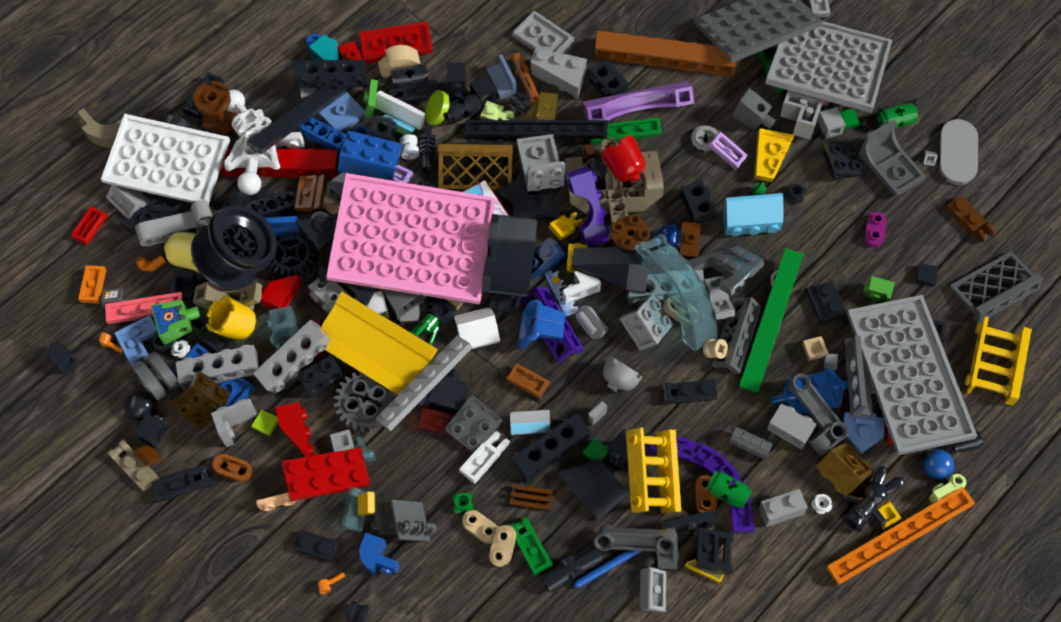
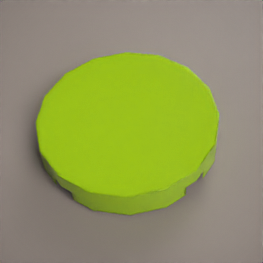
(435, 108)

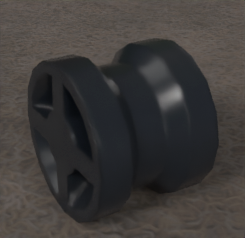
(357, 612)

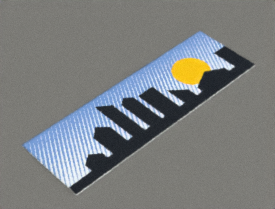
(558, 284)

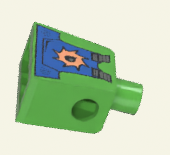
(173, 319)

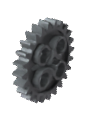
(358, 416)

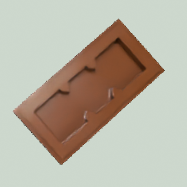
(527, 381)

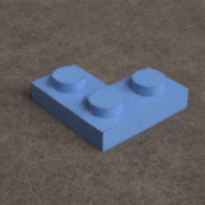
(133, 336)

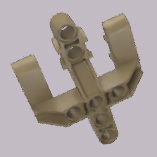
(619, 200)

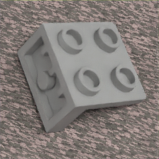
(647, 323)
(229, 416)

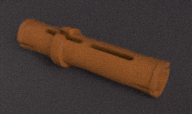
(518, 61)

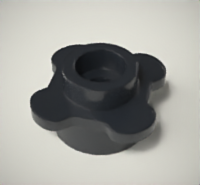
(796, 188)

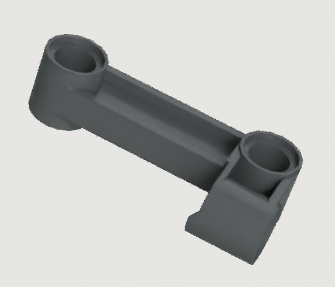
(822, 414)
(643, 541)

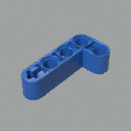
(314, 128)

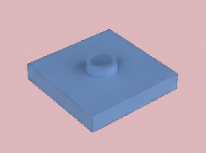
(342, 113)

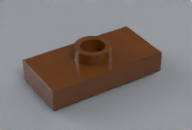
(690, 240)

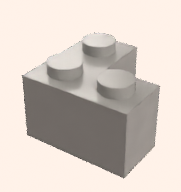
(803, 110)

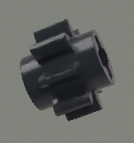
(520, 103)
(598, 167)

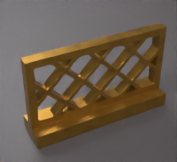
(473, 150)

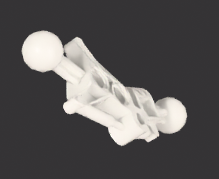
(247, 125)

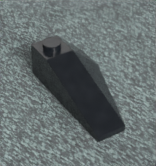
(614, 266)

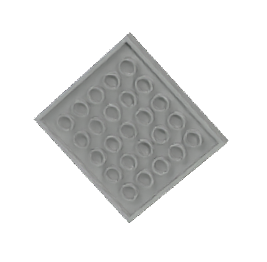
(832, 65)

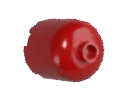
(625, 160)

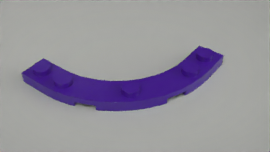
(712, 461)

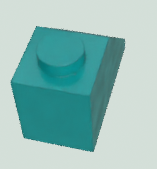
(324, 49)

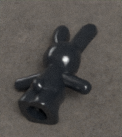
(873, 497)

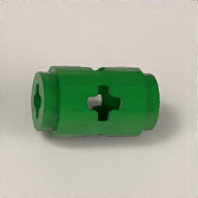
(903, 114)
(737, 493)

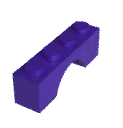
(592, 229)

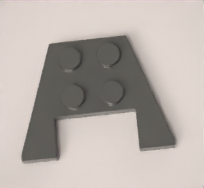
(733, 262)

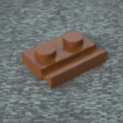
(310, 193)

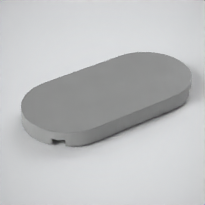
(958, 152)

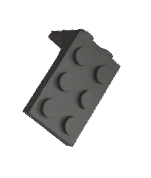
(889, 160)

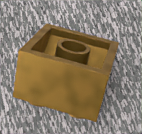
(844, 468)

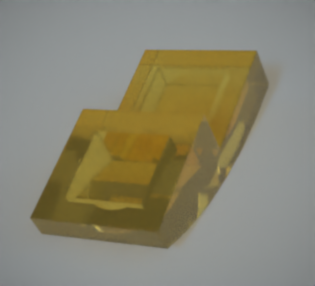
(547, 106)

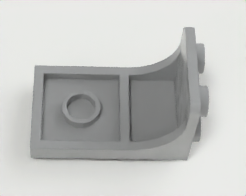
(540, 163)

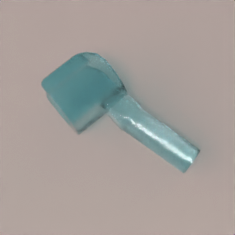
(367, 454)

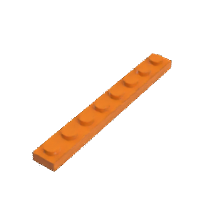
(900, 536)

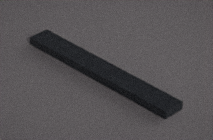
(295, 118)
(531, 128)

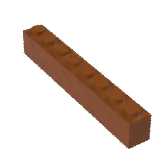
(662, 53)

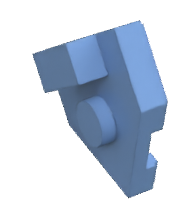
(864, 431)

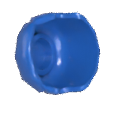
(938, 464)

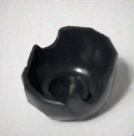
(139, 404)

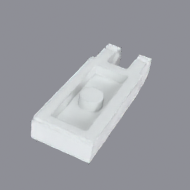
(483, 458)

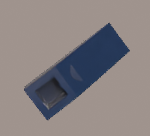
(546, 257)

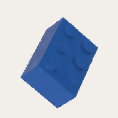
(369, 156)

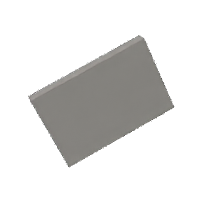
(542, 34)

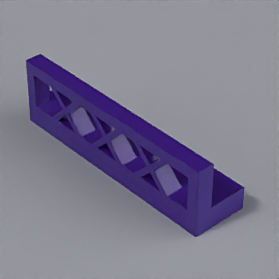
(569, 338)

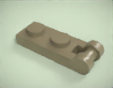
(136, 470)

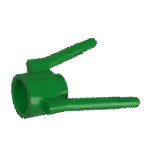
(427, 325)

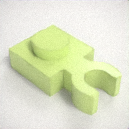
(495, 112)

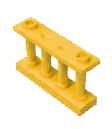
(1014, 373)
(667, 470)

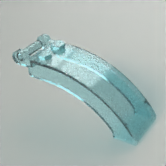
(683, 288)

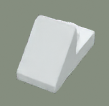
(584, 287)

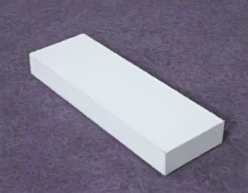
(399, 110)

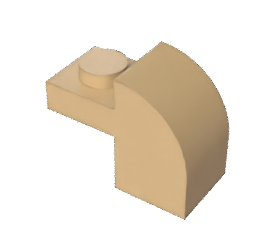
(398, 57)

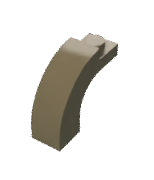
(97, 133)
(207, 293)

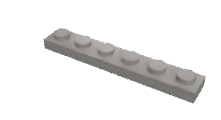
(423, 383)

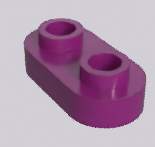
(875, 228)

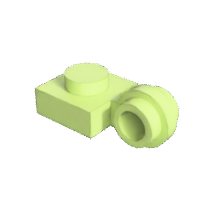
(942, 491)

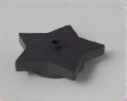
(530, 203)

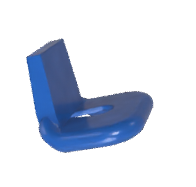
(547, 323)

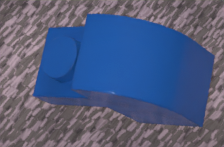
(372, 556)

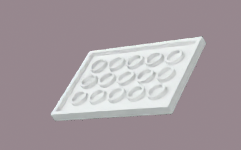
(165, 159)

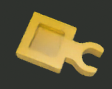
(564, 227)

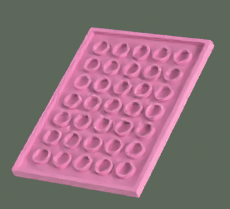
(411, 239)

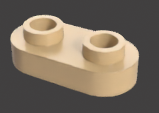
(480, 526)
(503, 546)

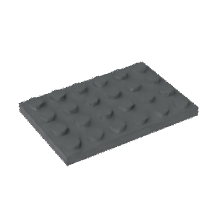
(756, 25)

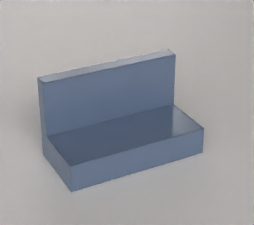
(502, 78)

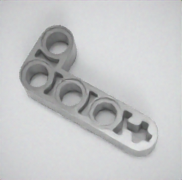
(161, 229)

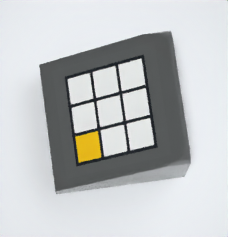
(112, 296)

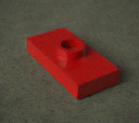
(350, 51)

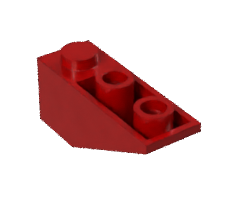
(292, 423)

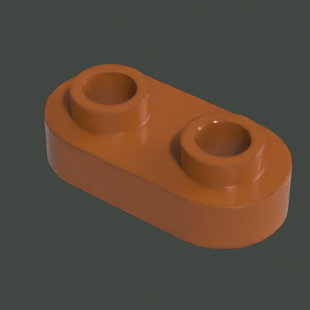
(234, 467)
(703, 495)

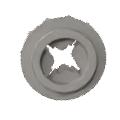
(698, 135)

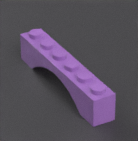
(663, 96)

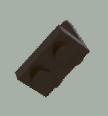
(200, 400)

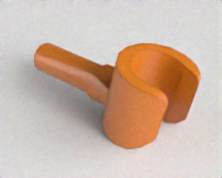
(105, 342)
(324, 585)

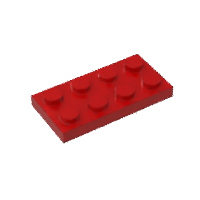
(325, 474)

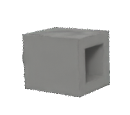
(831, 122)

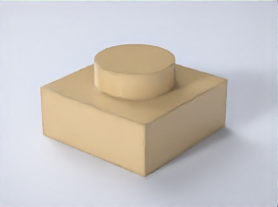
(815, 348)

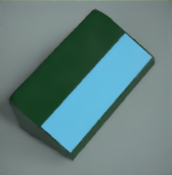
(402, 127)

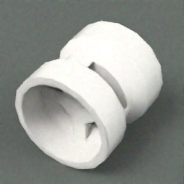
(409, 147)

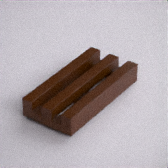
(520, 488)

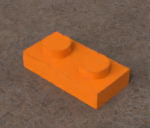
(92, 284)

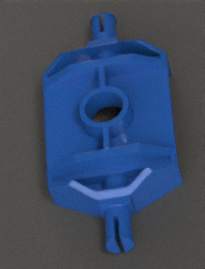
(825, 382)

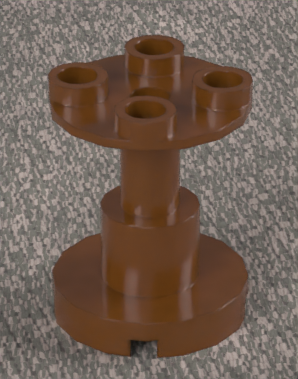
(212, 102)
(629, 231)

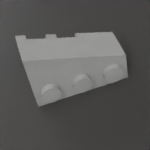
(560, 70)

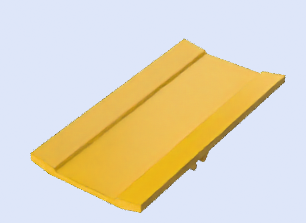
(375, 344)

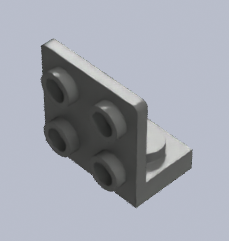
(473, 424)

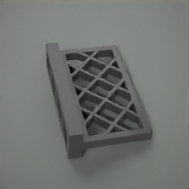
(1002, 300)

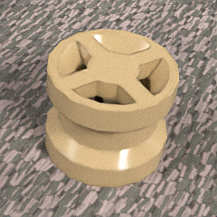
(715, 348)

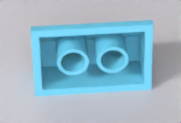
(753, 214)

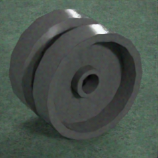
(153, 377)

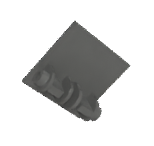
(411, 521)

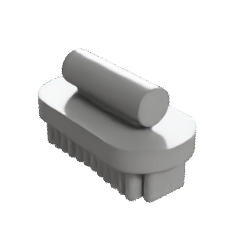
(591, 322)

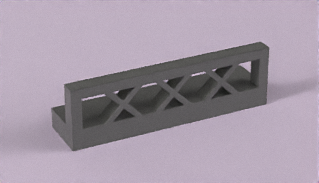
(741, 334)
(858, 380)

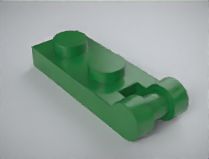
(531, 547)

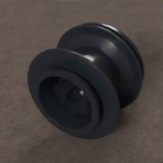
(233, 247)

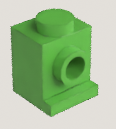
(878, 289)

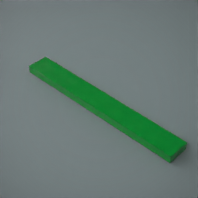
(771, 321)

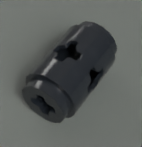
(400, 75)
(469, 104)

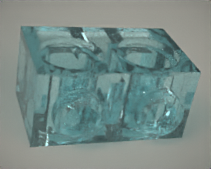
(279, 330)

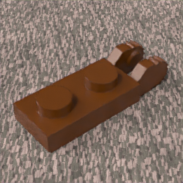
(970, 218)

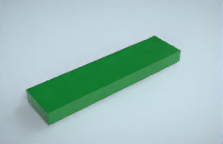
(638, 129)

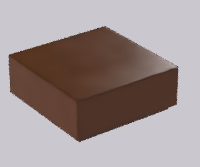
(148, 455)

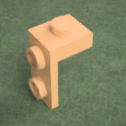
(270, 503)

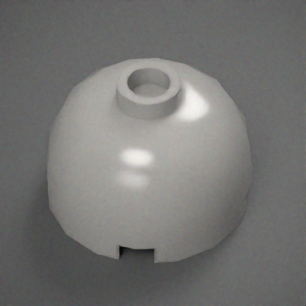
(620, 375)

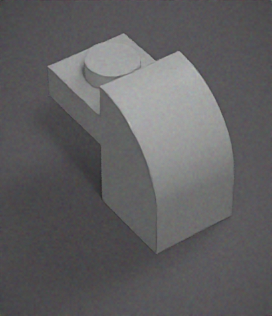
(720, 300)

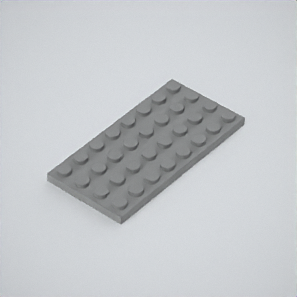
(911, 375)

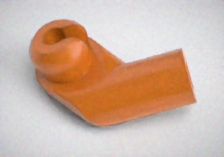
(151, 266)

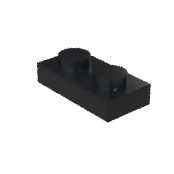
(316, 545)

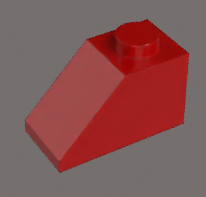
(280, 292)

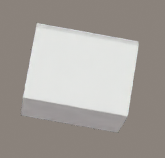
(478, 327)

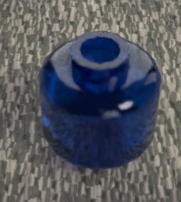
(672, 234)

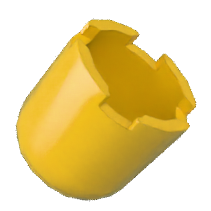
(231, 319)

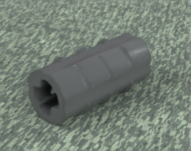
(750, 443)

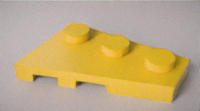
(770, 153)

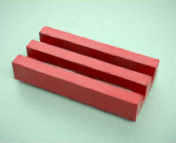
(91, 227)

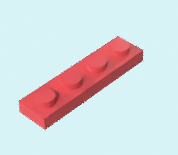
(136, 308)

